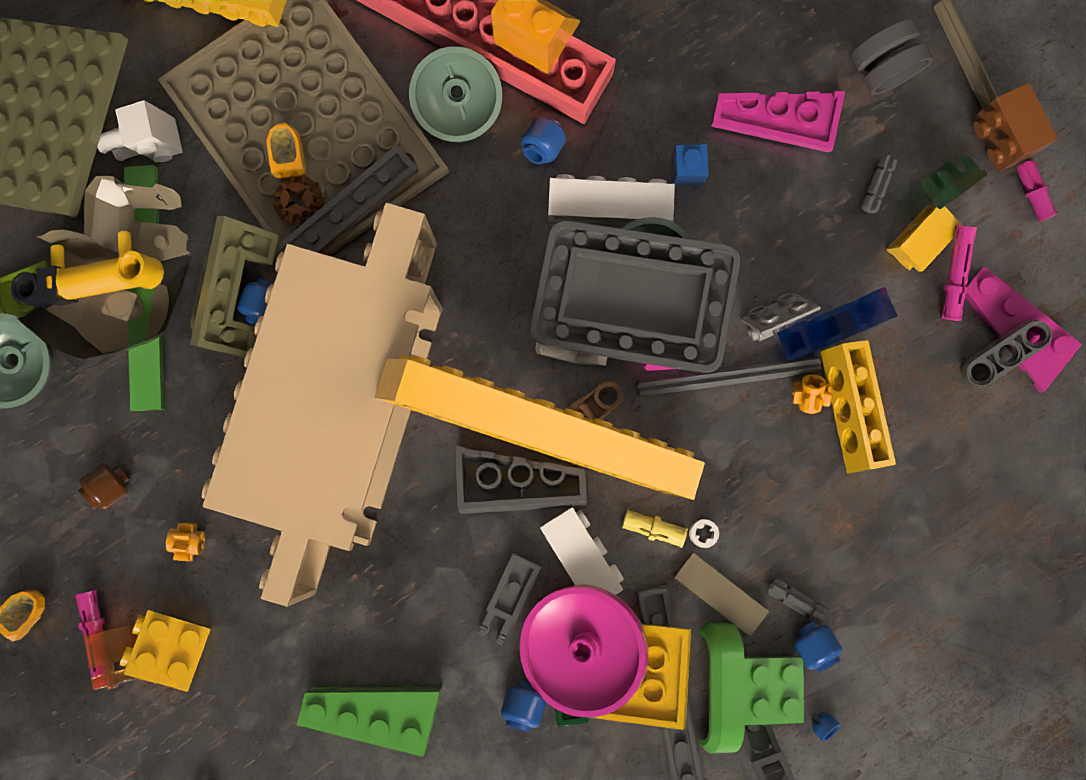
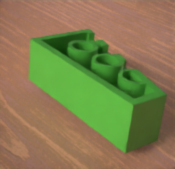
(375, 714)

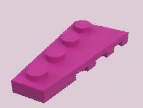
(789, 118)
(1005, 309)

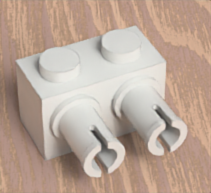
(142, 131)

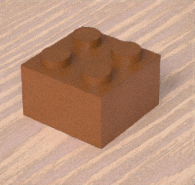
(1013, 127)

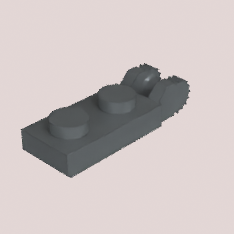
(511, 594)

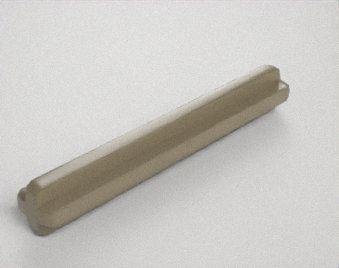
(965, 52)

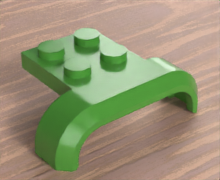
(747, 689)

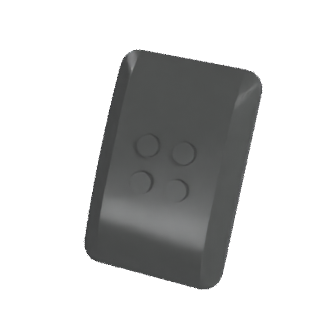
(636, 296)

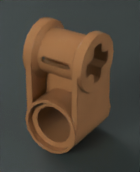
(591, 404)

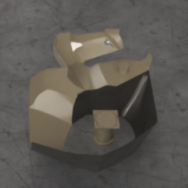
(100, 322)

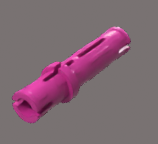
(958, 275)
(90, 619)

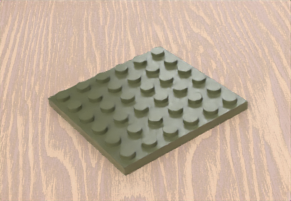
(52, 111)

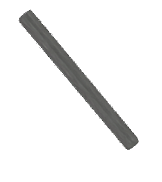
(728, 376)

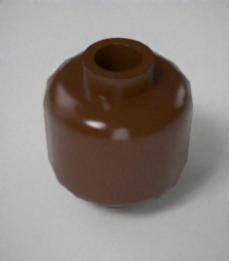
(103, 486)

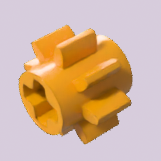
(812, 394)
(185, 541)

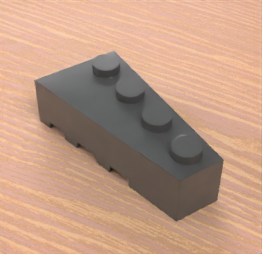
(512, 483)

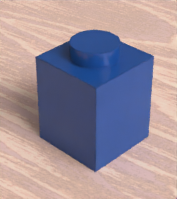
(690, 164)

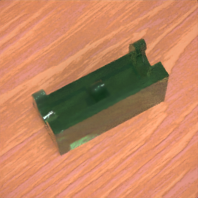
(949, 183)

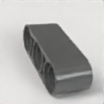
(1021, 349)

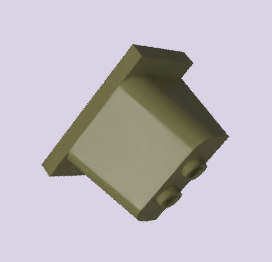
(220, 282)

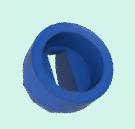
(826, 728)

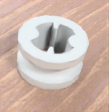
(708, 542)

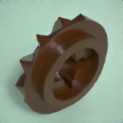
(297, 214)

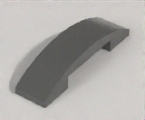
(765, 753)

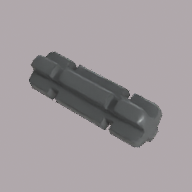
(879, 184)
(797, 601)

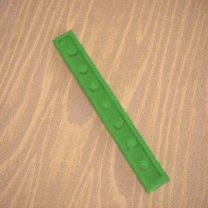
(146, 360)

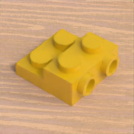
(165, 650)

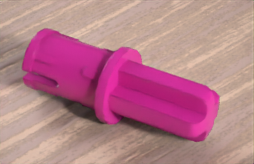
(1036, 190)

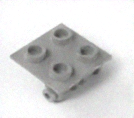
(784, 313)

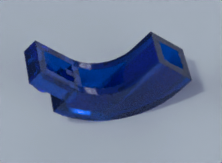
(837, 324)

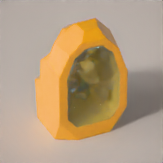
(285, 152)
(20, 613)

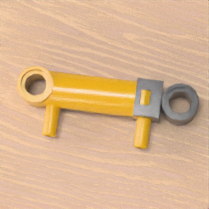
(65, 285)

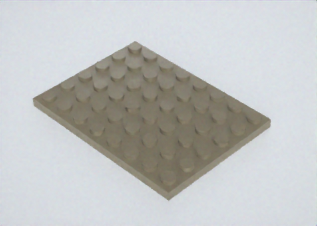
(317, 83)

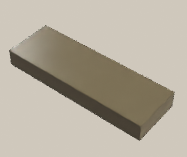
(721, 594)

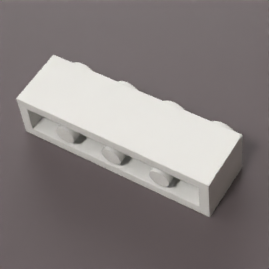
(608, 201)

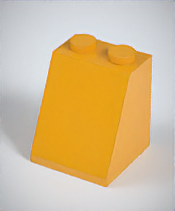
(532, 30)

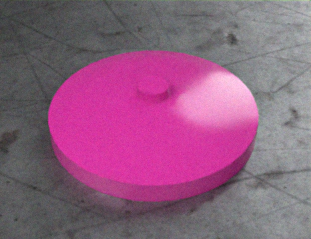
(584, 651)

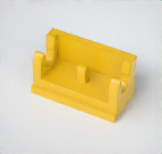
(924, 237)

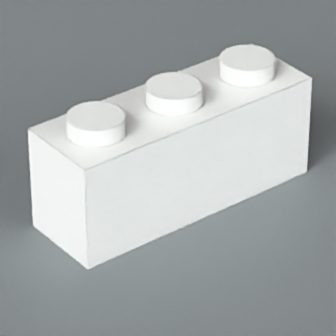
(580, 553)

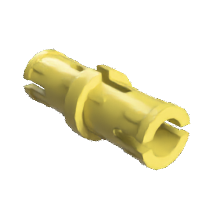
(654, 528)

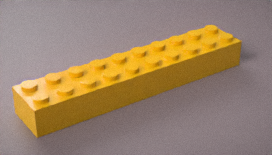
(537, 425)

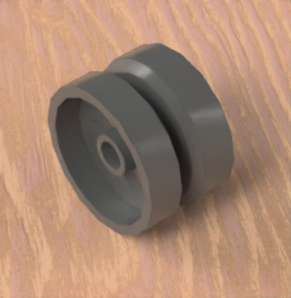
(892, 57)

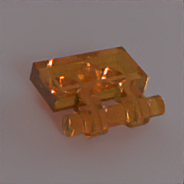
(105, 649)

